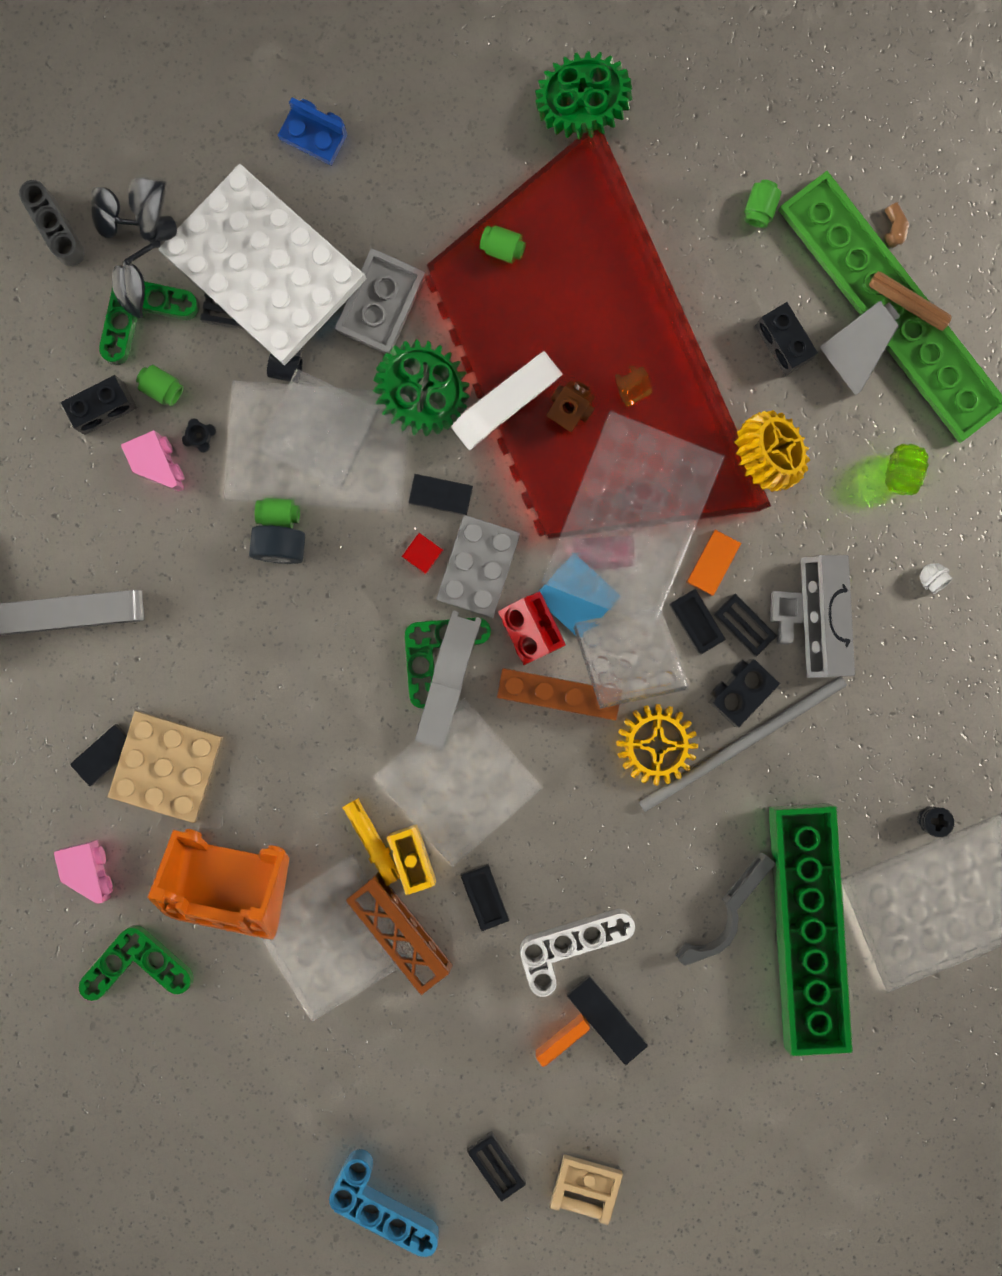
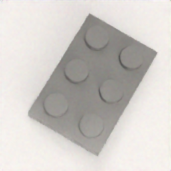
(381, 303)
(478, 566)

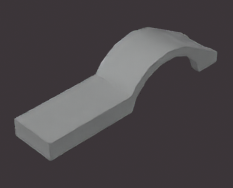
(447, 681)

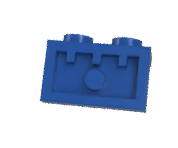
(313, 131)

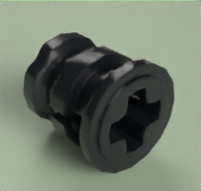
(939, 830)

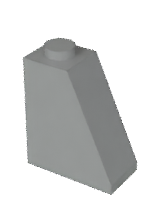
(861, 345)

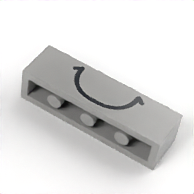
(827, 616)

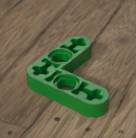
(114, 309)
(426, 650)
(140, 956)

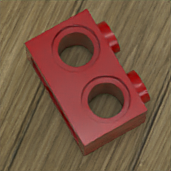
(531, 628)

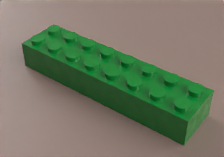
(810, 929)

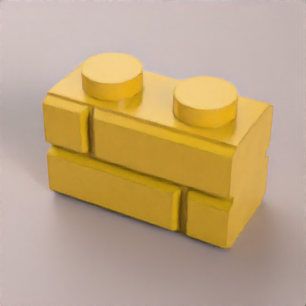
(411, 859)

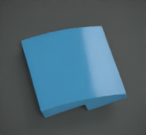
(569, 608)

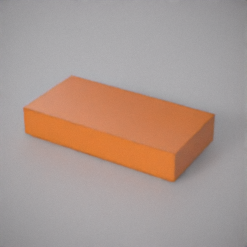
(713, 562)
(562, 1040)

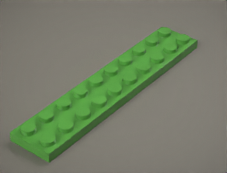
(929, 357)

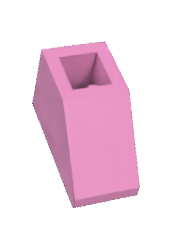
(150, 459)
(84, 871)

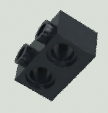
(786, 338)
(98, 405)
(748, 698)

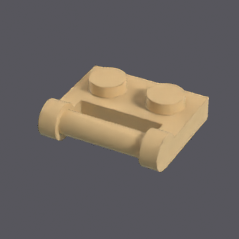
(587, 1180)

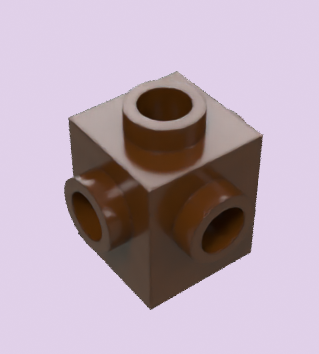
(569, 414)

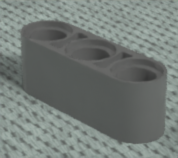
(45, 211)

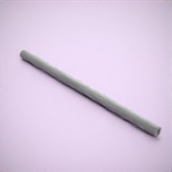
(743, 743)

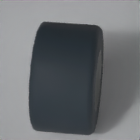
(277, 544)

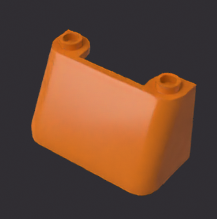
(221, 885)

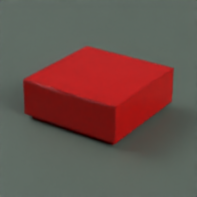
(422, 553)

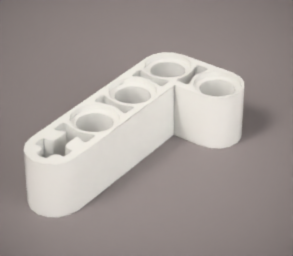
(506, 400)
(578, 945)

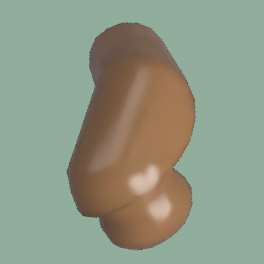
(899, 226)

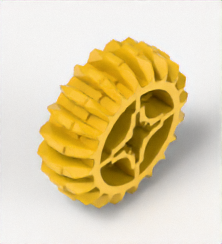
(772, 451)
(657, 758)

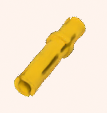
(372, 842)

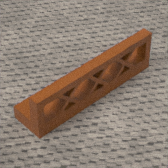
(409, 927)

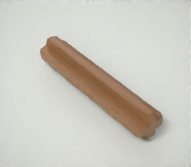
(910, 301)

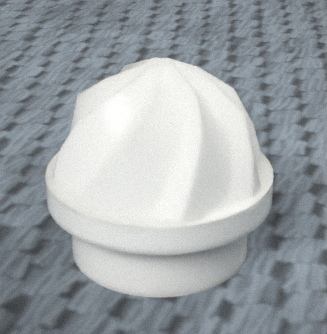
(935, 577)

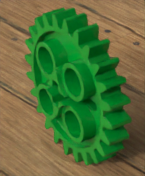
(584, 95)
(447, 393)

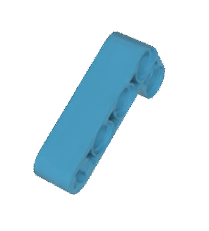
(388, 1209)

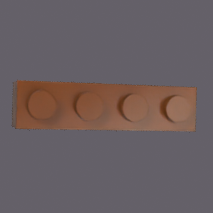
(552, 694)

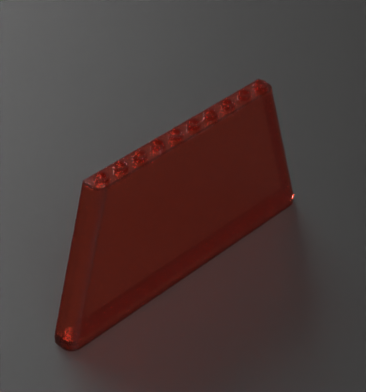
(596, 306)

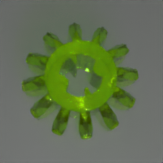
(907, 469)

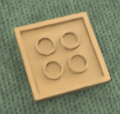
(165, 766)

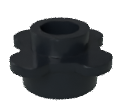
(191, 431)

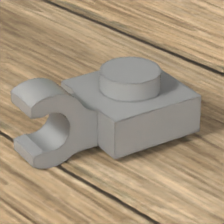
(787, 610)

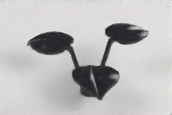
(146, 202)

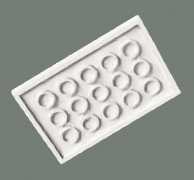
(262, 264)

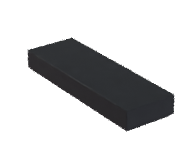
(607, 1020)

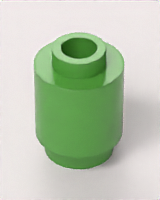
(762, 203)
(502, 243)
(159, 385)
(277, 512)

